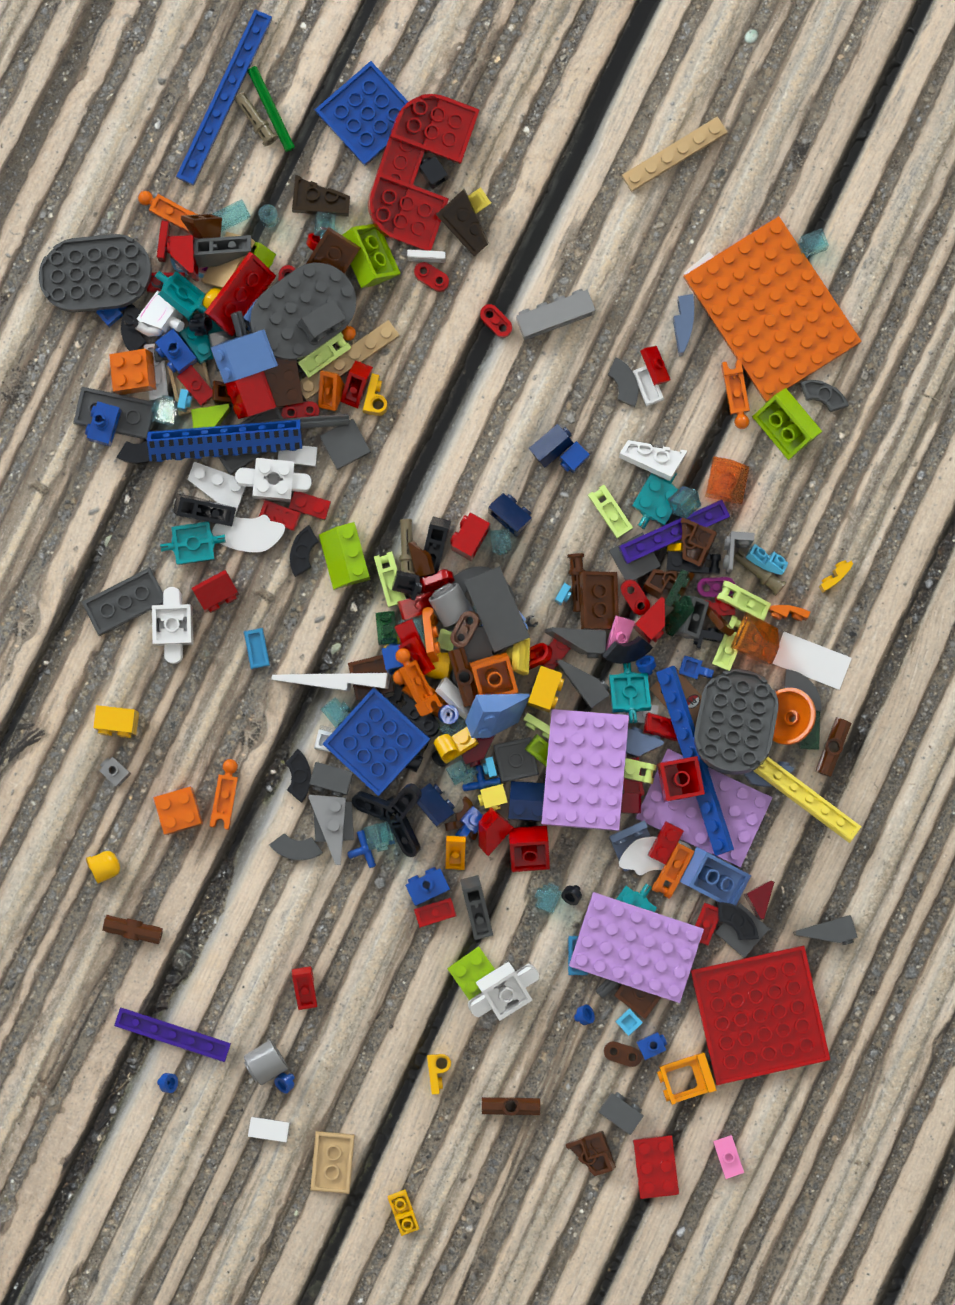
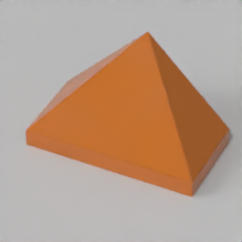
(330, 390)

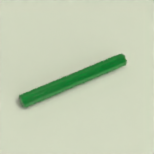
(271, 109)

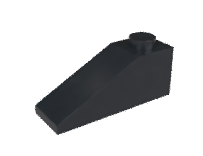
(203, 510)
(436, 541)

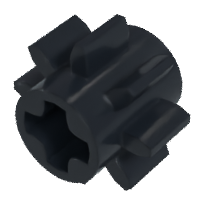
(200, 324)

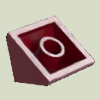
(759, 899)

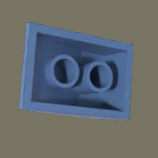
(244, 356)
(494, 713)
(715, 877)

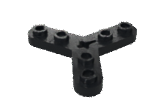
(426, 723)
(399, 823)

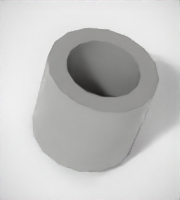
(449, 603)
(265, 1062)

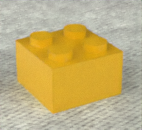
(545, 689)
(116, 720)

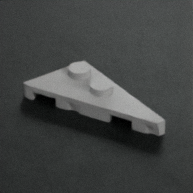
(331, 816)

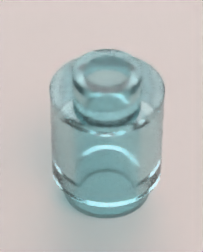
(268, 221)

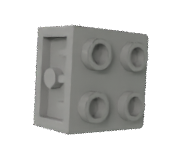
(741, 540)

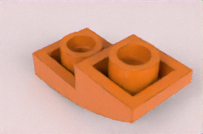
(782, 611)

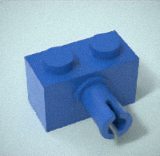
(175, 351)
(103, 423)
(428, 886)

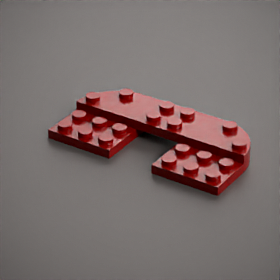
(422, 125)

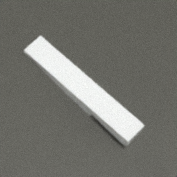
(337, 681)

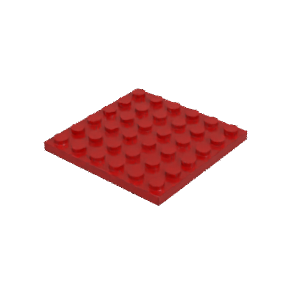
(760, 1015)

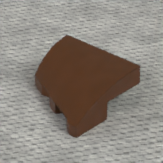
(696, 542)
(661, 582)
(593, 1152)

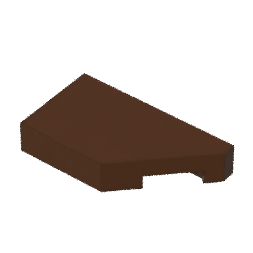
(421, 560)
(719, 622)

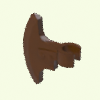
(467, 804)

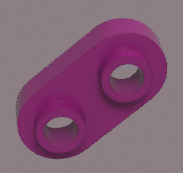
(715, 586)

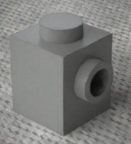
(114, 771)

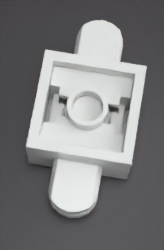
(273, 480)
(172, 625)
(507, 998)

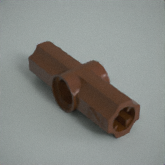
(460, 664)
(838, 735)
(132, 929)
(496, 1106)

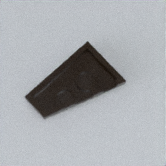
(312, 198)
(463, 223)

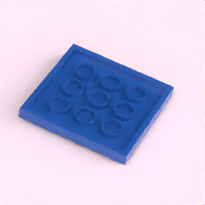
(363, 112)
(376, 741)

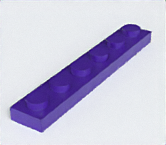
(671, 532)
(172, 1034)

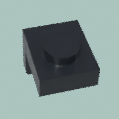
(407, 583)
(710, 635)

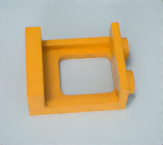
(701, 1072)

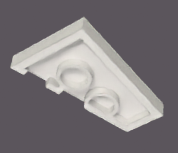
(655, 460)
(217, 485)

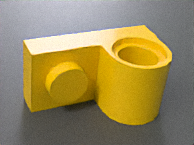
(371, 397)
(453, 746)
(435, 1081)

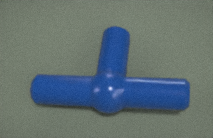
(481, 782)
(363, 850)

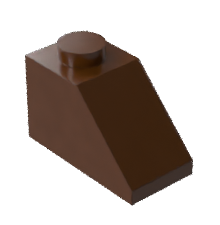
(203, 225)

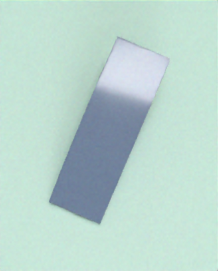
(684, 322)

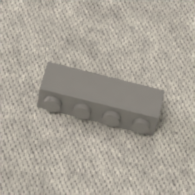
(555, 314)

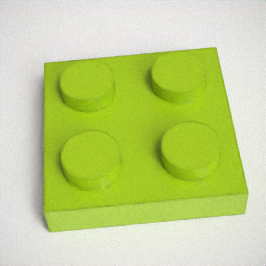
(470, 970)

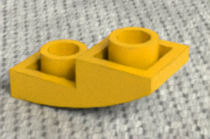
(839, 572)
(403, 1212)

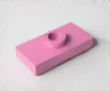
(620, 631)
(728, 1157)

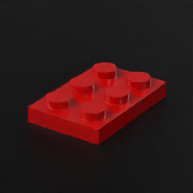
(656, 1167)

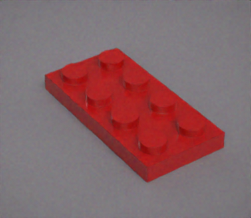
(240, 292)

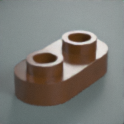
(465, 628)
(623, 1053)

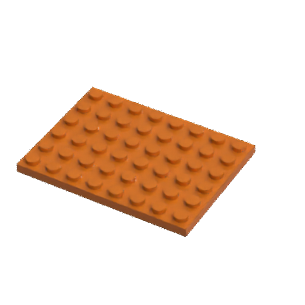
(772, 309)

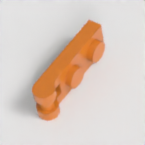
(431, 633)
(673, 870)

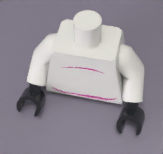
(157, 317)

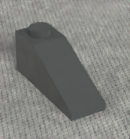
(220, 250)
(581, 640)
(588, 686)
(476, 907)
(834, 931)

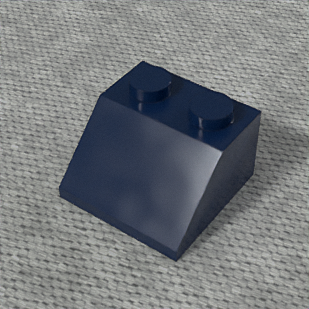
(510, 514)
(526, 801)
(434, 805)

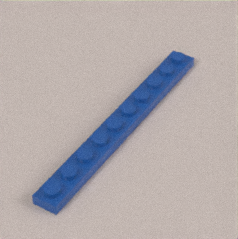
(224, 97)
(684, 731)

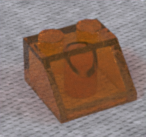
(727, 480)

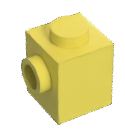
(493, 797)

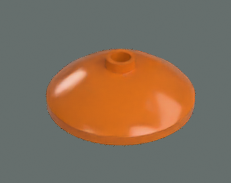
(793, 703)

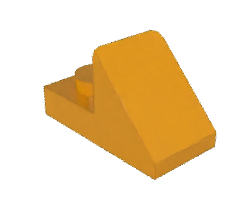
(455, 852)

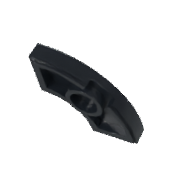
(131, 337)
(134, 453)
(301, 551)
(627, 652)
(300, 775)
(738, 920)

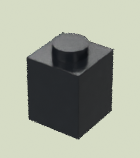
(433, 172)

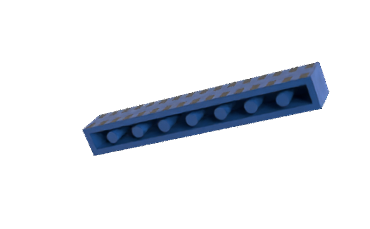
(224, 440)

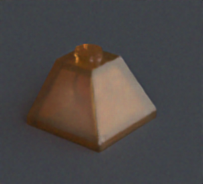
(757, 639)

